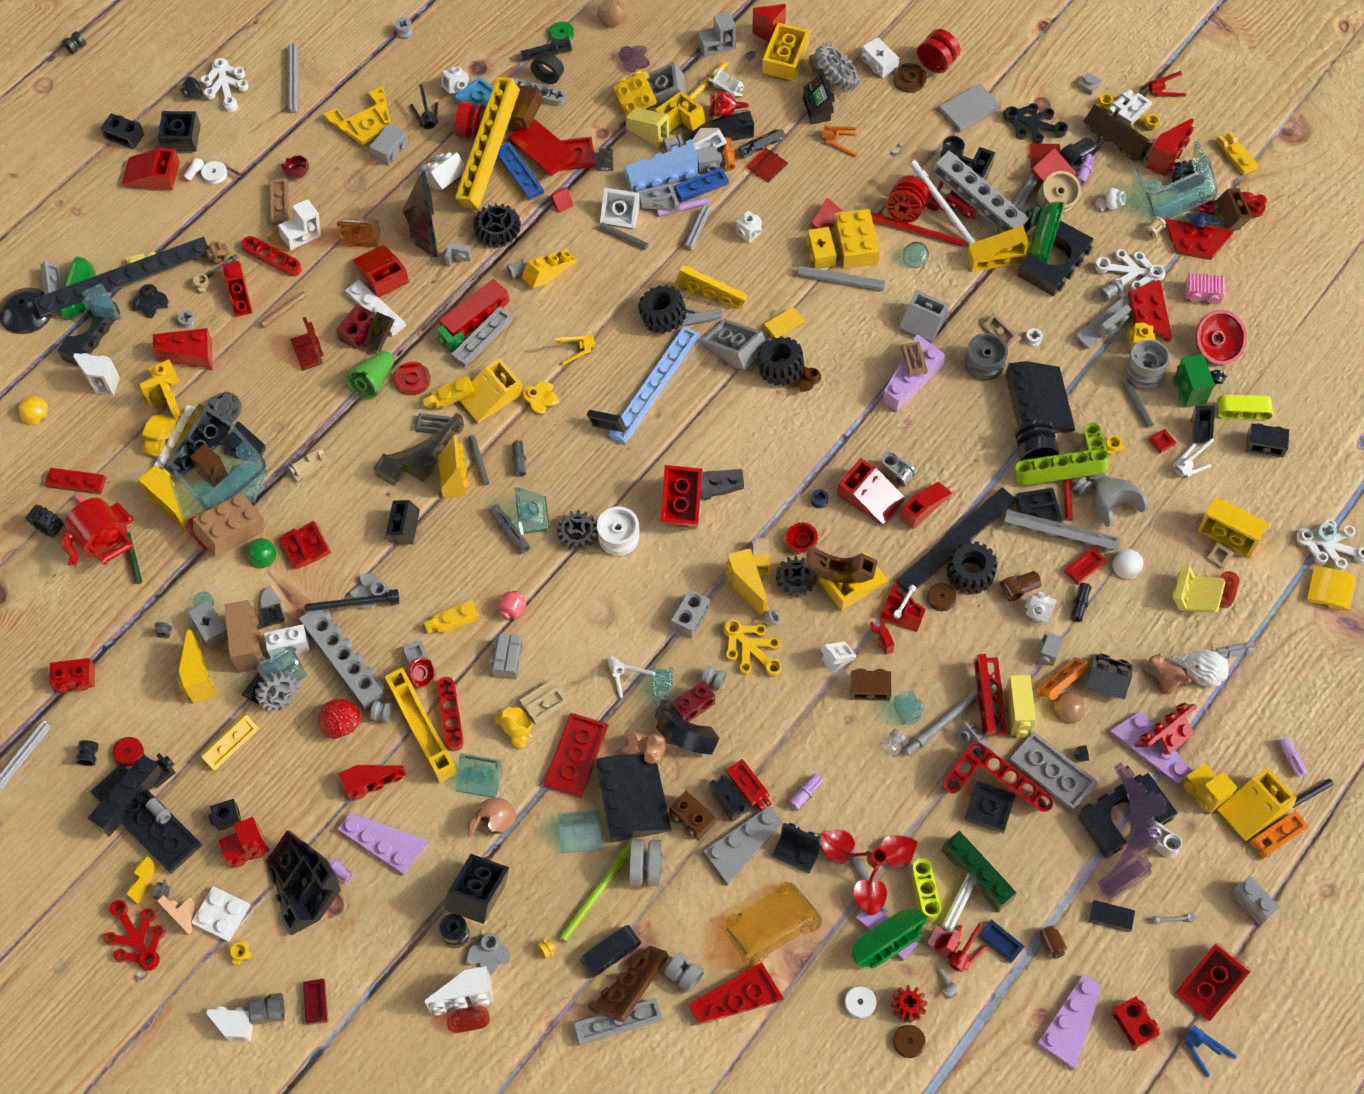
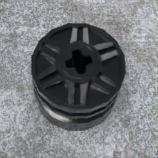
(1036, 439)

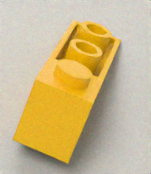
(545, 268)

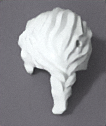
(1203, 666)

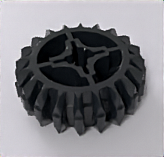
(498, 219)

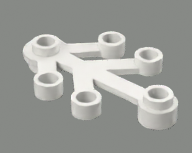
(221, 66)
(1131, 269)
(1330, 546)

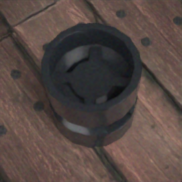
(953, 144)
(454, 930)

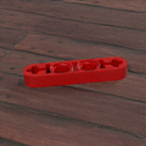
(271, 256)
(447, 714)

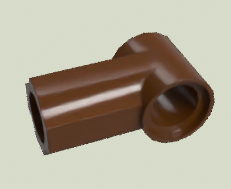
(1016, 587)

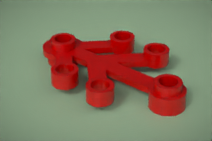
(136, 938)

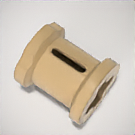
(1154, 227)

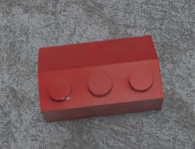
(681, 496)

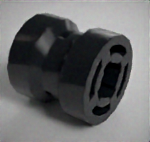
(271, 615)
(87, 753)

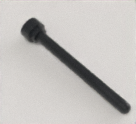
(390, 597)

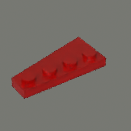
(739, 995)

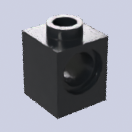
(218, 809)

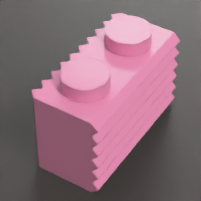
(1204, 288)

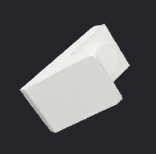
(837, 655)

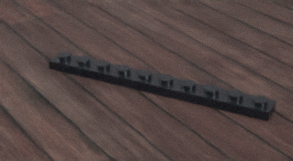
(123, 275)

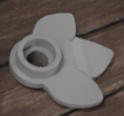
(369, 587)
(488, 956)

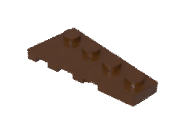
(625, 993)

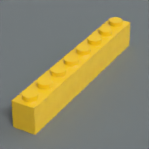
(487, 143)

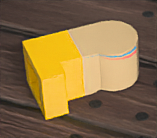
(762, 554)

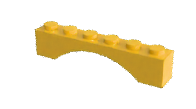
(420, 725)

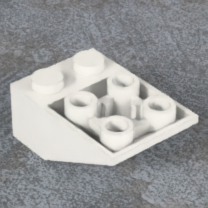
(465, 990)

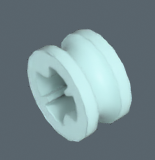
(1324, 526)

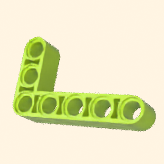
(1068, 465)

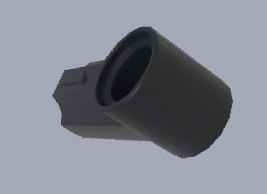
(1075, 152)

